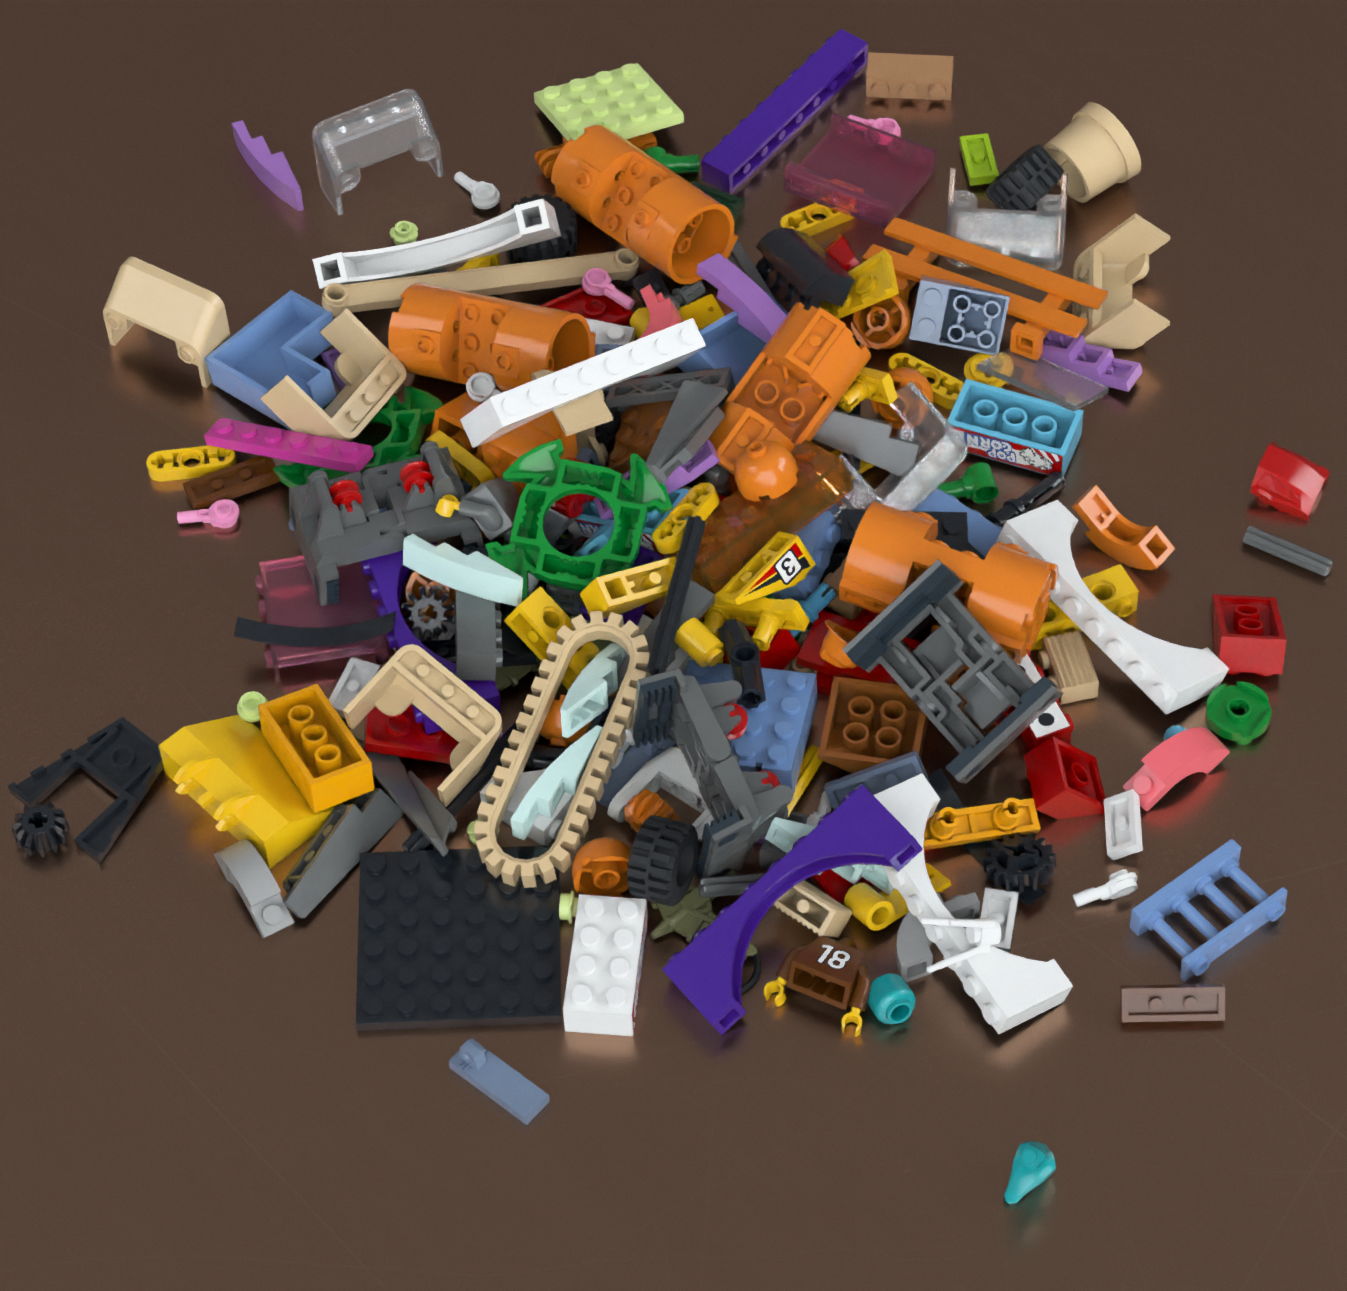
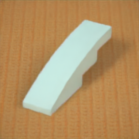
(470, 574)
(591, 689)
(558, 778)
(785, 833)

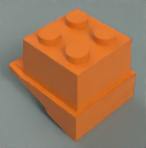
(505, 450)

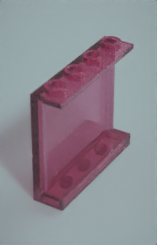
(862, 171)
(294, 603)

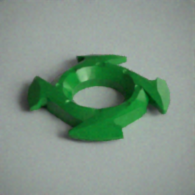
(408, 427)
(553, 479)

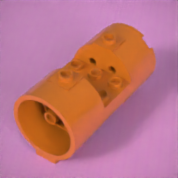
(642, 203)
(464, 333)
(790, 385)
(1003, 591)

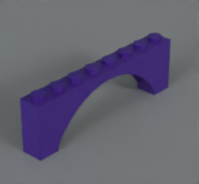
(386, 585)
(851, 835)

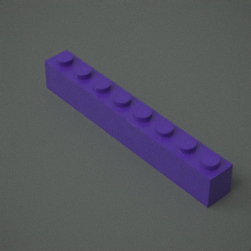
(784, 111)

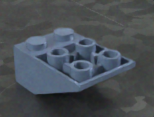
(959, 316)

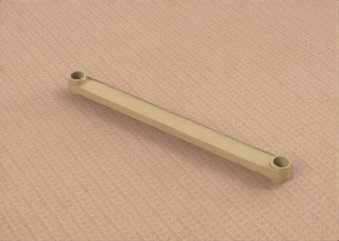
(483, 281)

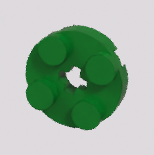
(1238, 727)

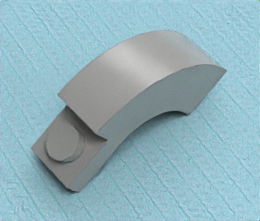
(256, 886)
(913, 944)

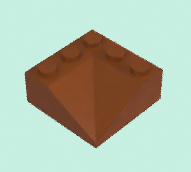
(638, 433)
(870, 724)

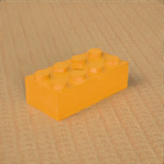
(316, 748)

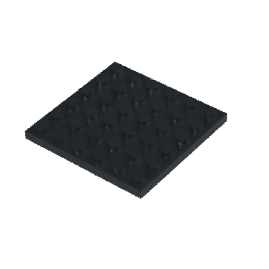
(455, 943)

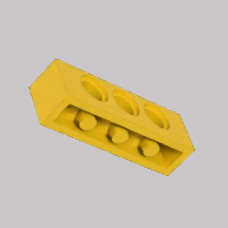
(1110, 587)
(537, 623)

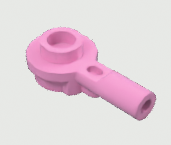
(885, 124)
(597, 283)
(220, 514)

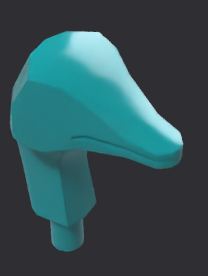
(1030, 1168)

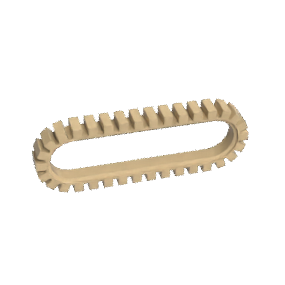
(522, 742)

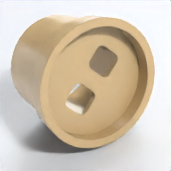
(1094, 152)

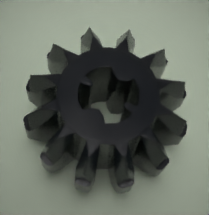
(433, 621)
(40, 829)

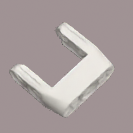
(672, 774)

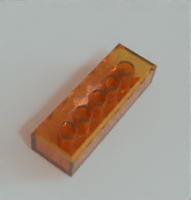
(743, 527)

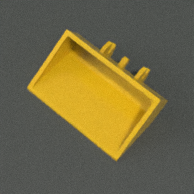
(241, 785)

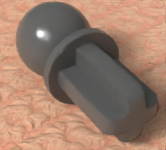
(686, 294)
(719, 478)

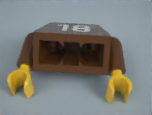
(826, 972)

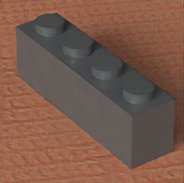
(477, 637)

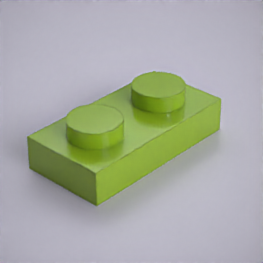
(978, 159)

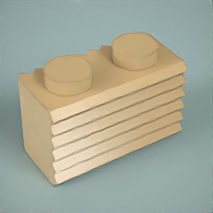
(1069, 666)
(814, 910)

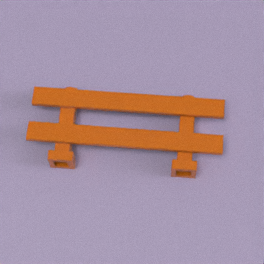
(1040, 317)

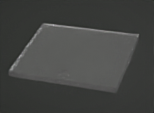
(1044, 379)

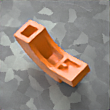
(1117, 536)

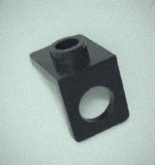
(645, 278)

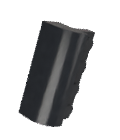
(800, 270)

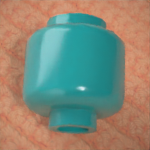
(891, 999)

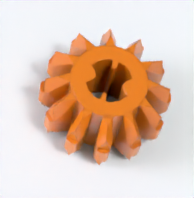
(645, 805)

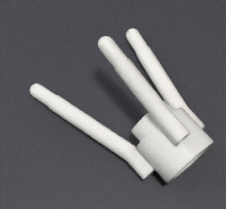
(979, 931)

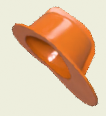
(834, 642)

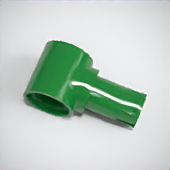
(677, 164)
(975, 484)

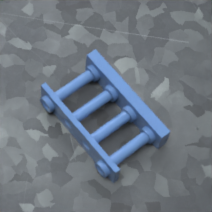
(1201, 880)

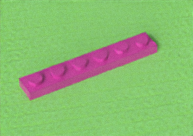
(289, 445)

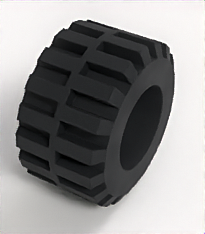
(1025, 180)
(552, 248)
(663, 860)

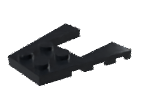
(119, 760)

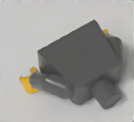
(489, 504)

